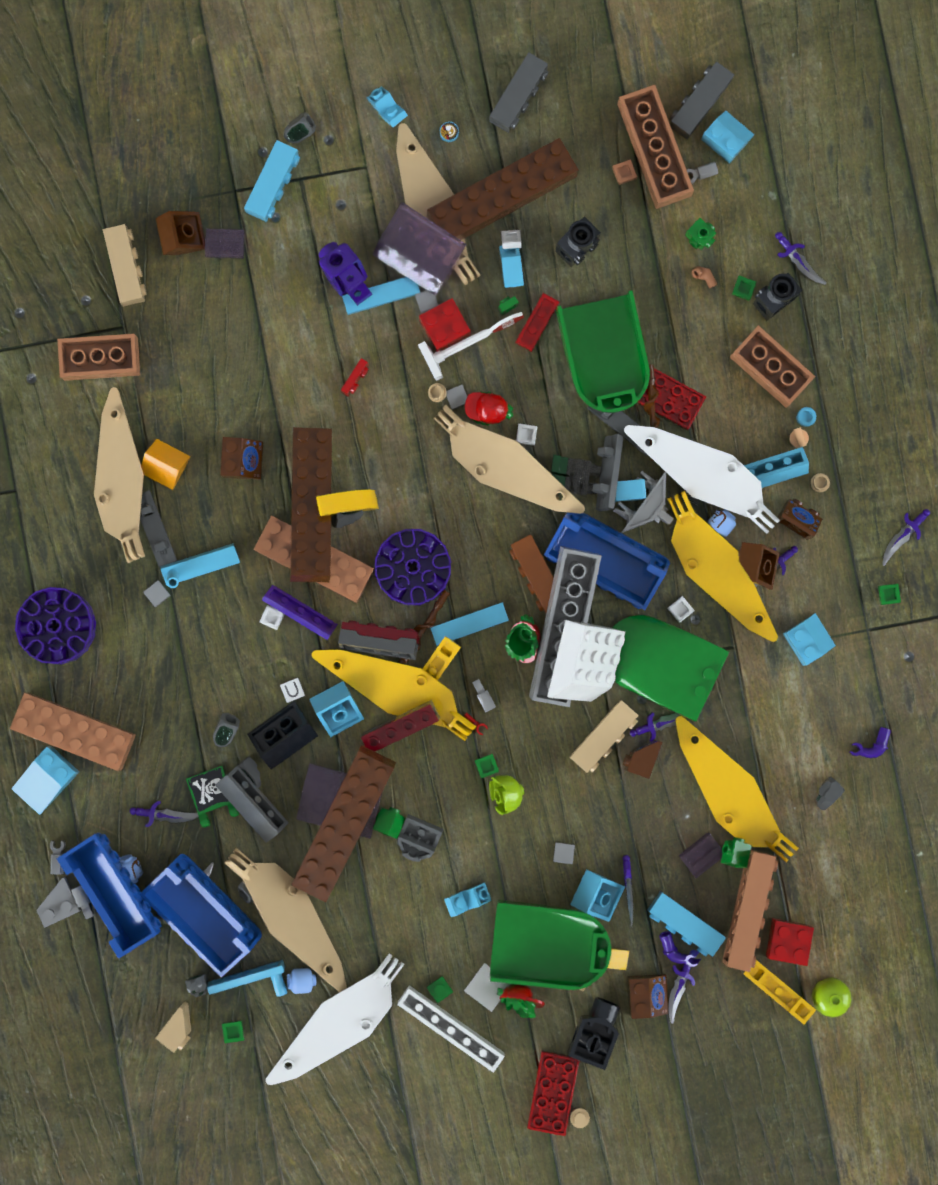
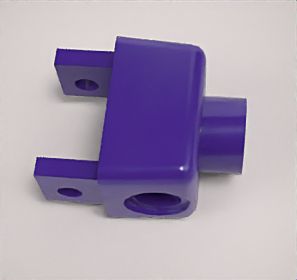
(343, 263)

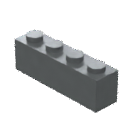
(518, 92)
(701, 100)
(251, 804)

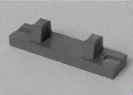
(618, 422)
(609, 472)
(156, 531)

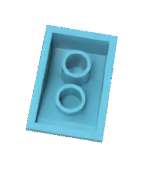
(45, 779)

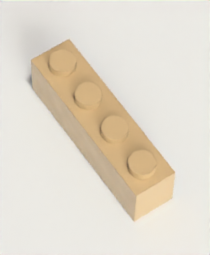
(124, 265)
(604, 736)

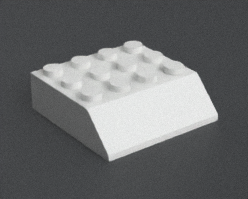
(585, 661)

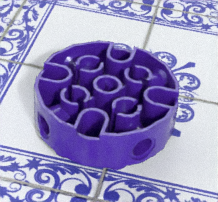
(408, 548)
(44, 610)

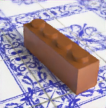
(534, 568)

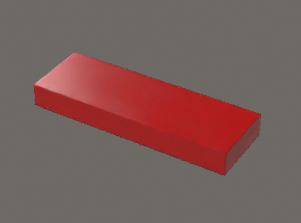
(537, 322)

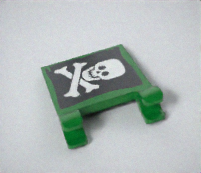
(207, 795)

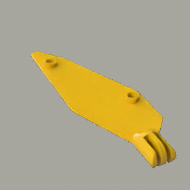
(717, 569)
(395, 686)
(731, 792)

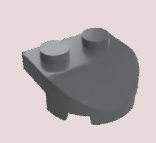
(418, 838)

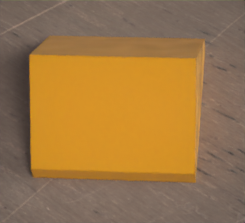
(164, 463)

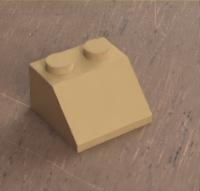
(176, 1031)

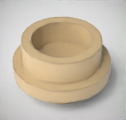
(437, 392)
(820, 482)
(579, 1118)

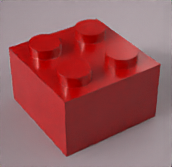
(444, 325)
(789, 942)

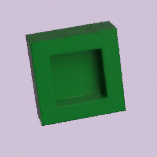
(744, 288)
(507, 305)
(889, 594)
(486, 766)
(439, 989)
(233, 1031)

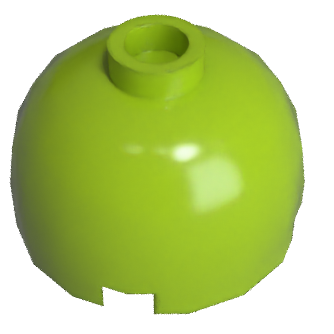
(506, 793)
(831, 997)

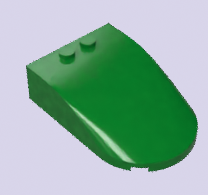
(605, 352)
(667, 665)
(547, 946)

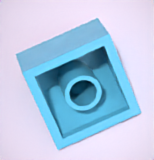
(727, 136)
(809, 640)
(336, 709)
(597, 895)

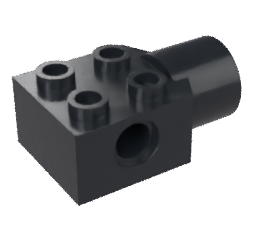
(578, 241)
(776, 295)
(596, 1034)

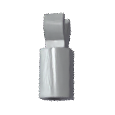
(703, 171)
(483, 696)
(57, 852)
(82, 901)

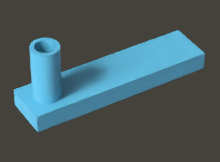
(199, 565)
(271, 970)

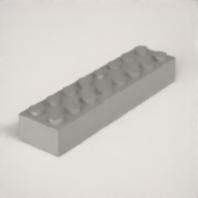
(570, 601)

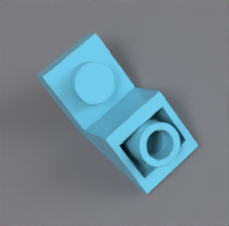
(386, 106)
(511, 267)
(630, 490)
(467, 899)

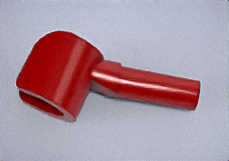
(475, 722)

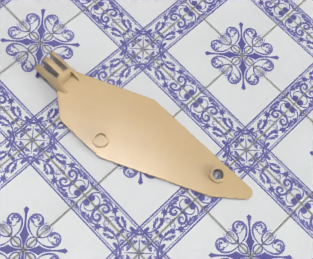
(425, 188)
(504, 464)
(119, 478)
(289, 916)

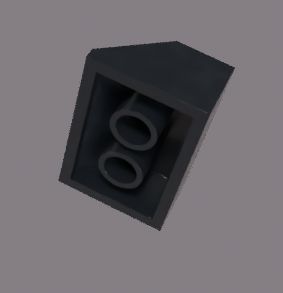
(282, 735)

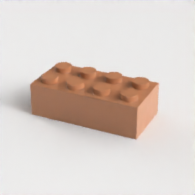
(98, 357)
(772, 366)

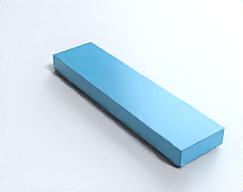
(383, 294)
(470, 623)

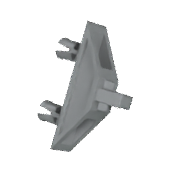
(652, 507)

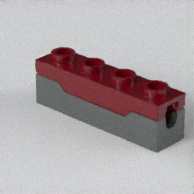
(379, 640)
(400, 726)

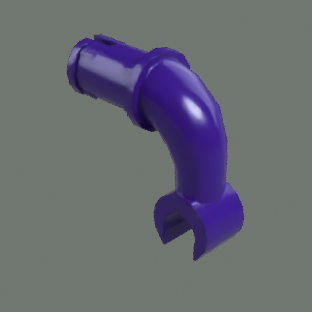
(878, 747)
(672, 953)

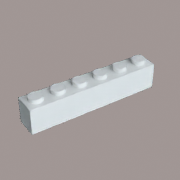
(451, 1028)

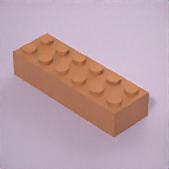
(655, 146)
(347, 576)
(72, 731)
(749, 911)

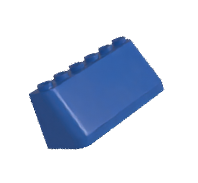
(625, 565)
(111, 893)
(202, 914)

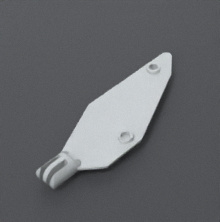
(705, 472)
(339, 1023)

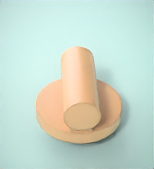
(798, 438)

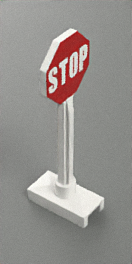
(434, 359)

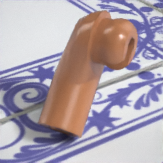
(704, 274)

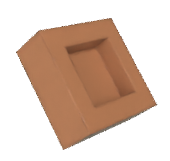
(624, 172)

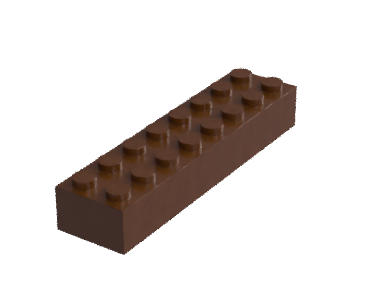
(505, 191)
(308, 529)
(343, 823)

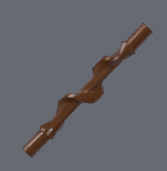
(649, 406)
(430, 621)

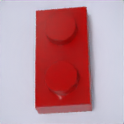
(351, 384)

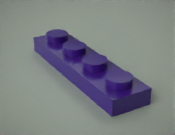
(299, 612)

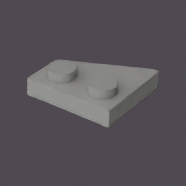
(58, 904)

